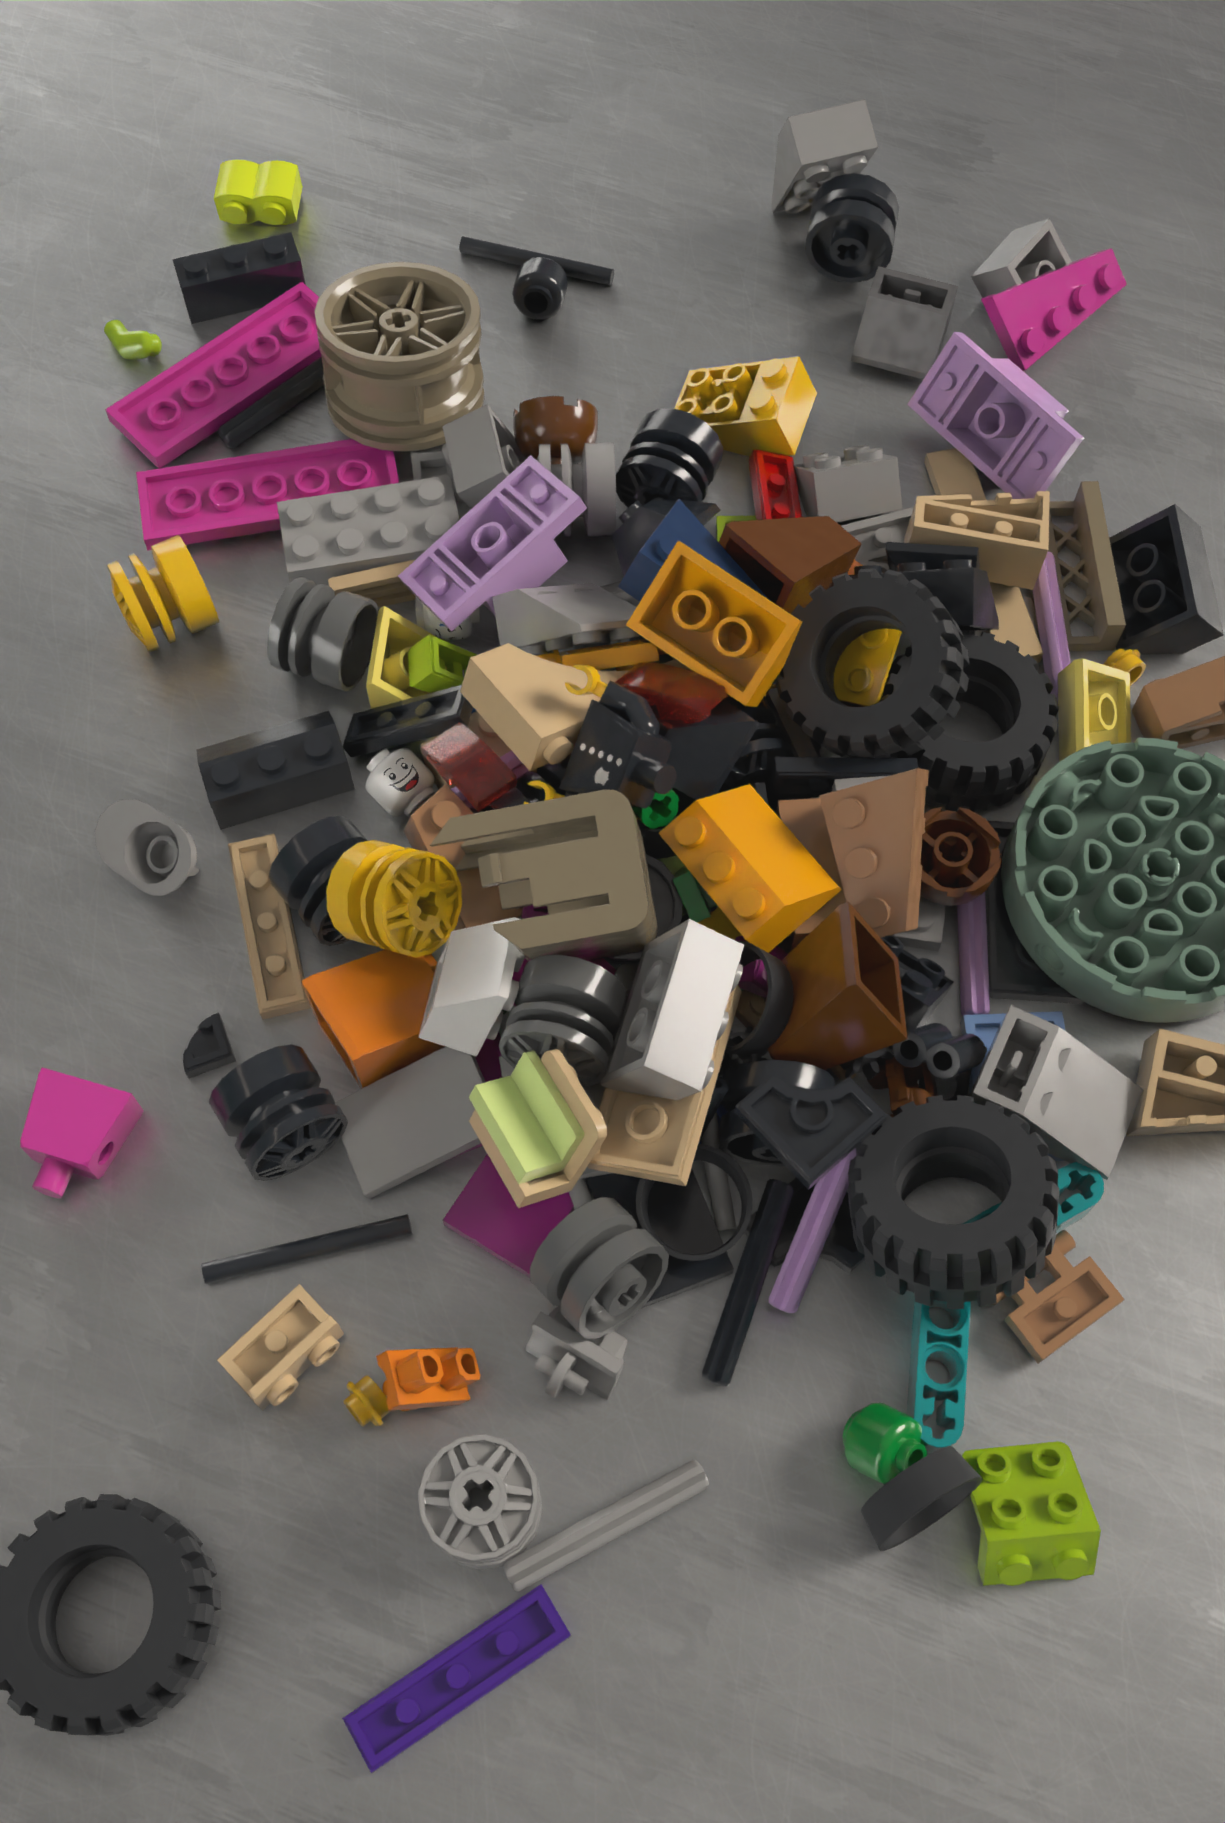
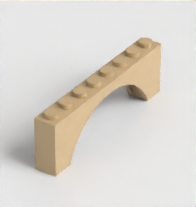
(529, 702)

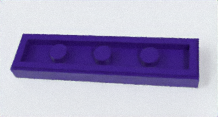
(456, 1678)

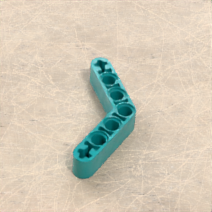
(951, 1345)

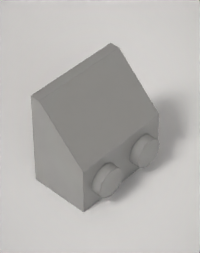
(1021, 257)
(479, 454)

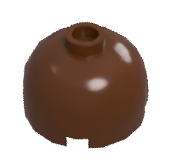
(553, 423)
(957, 856)

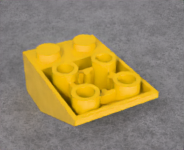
(752, 403)

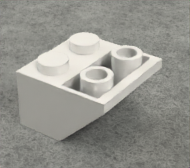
(471, 988)

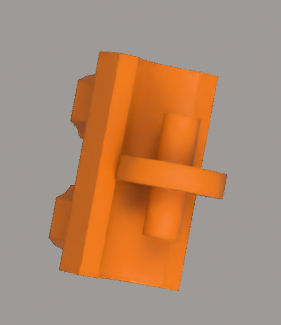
(427, 1377)

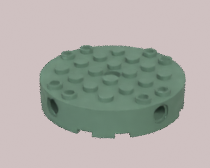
(1125, 879)

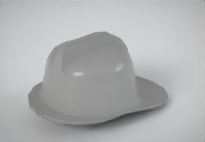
(145, 847)

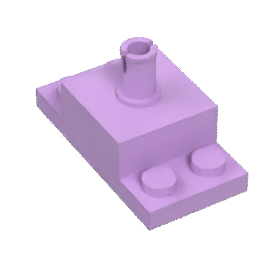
(996, 417)
(496, 545)

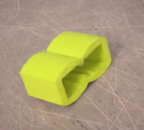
(258, 192)

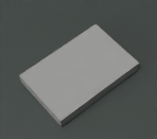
(411, 1119)

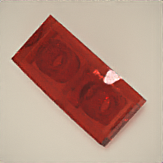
(674, 691)
(469, 765)

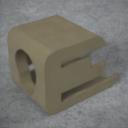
(574, 857)

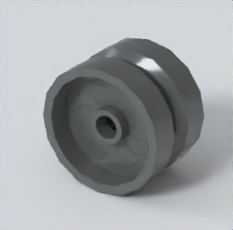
(598, 1267)

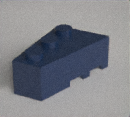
(684, 527)

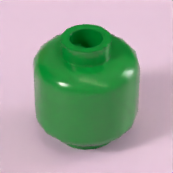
(882, 1441)

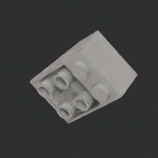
(818, 148)
(561, 618)
(1059, 1089)

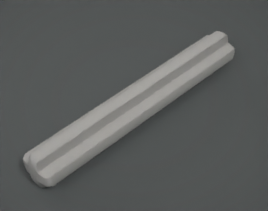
(605, 1525)

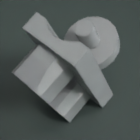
(572, 1358)

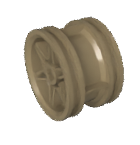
(399, 353)

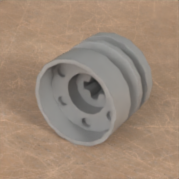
(592, 481)
(475, 1536)

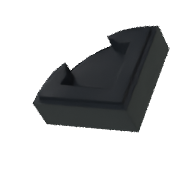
(208, 1048)

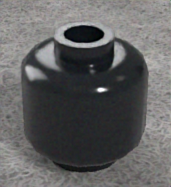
(540, 288)

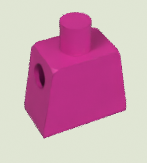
(75, 1128)

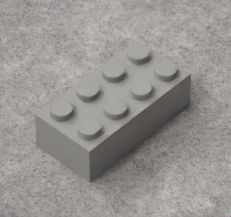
(364, 527)

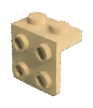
(588, 1118)

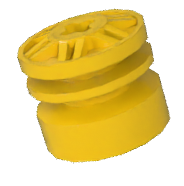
(163, 593)
(394, 897)

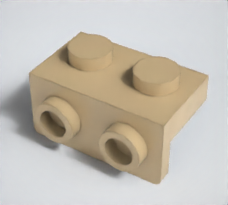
(282, 1348)

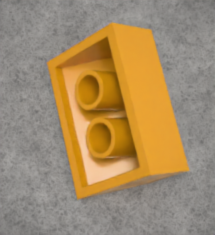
(715, 625)
(750, 864)

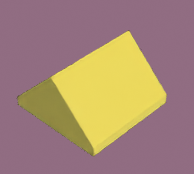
(389, 659)
(1092, 706)

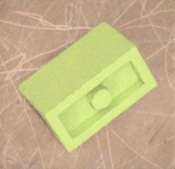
(528, 1120)

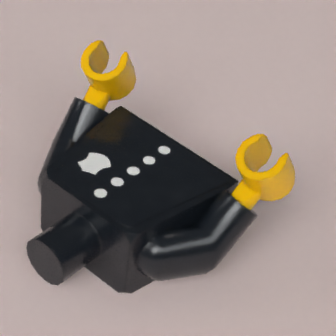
(616, 747)

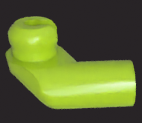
(132, 344)

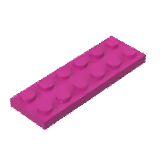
(220, 378)
(242, 492)

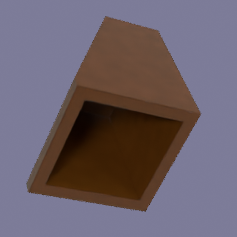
(790, 555)
(843, 994)

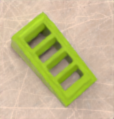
(428, 663)

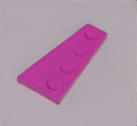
(1047, 308)

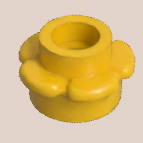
(1127, 661)
(366, 1402)

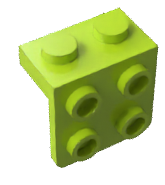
(1032, 1514)

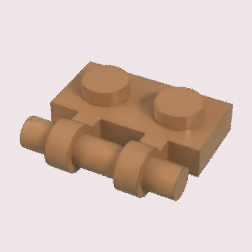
(1064, 1307)

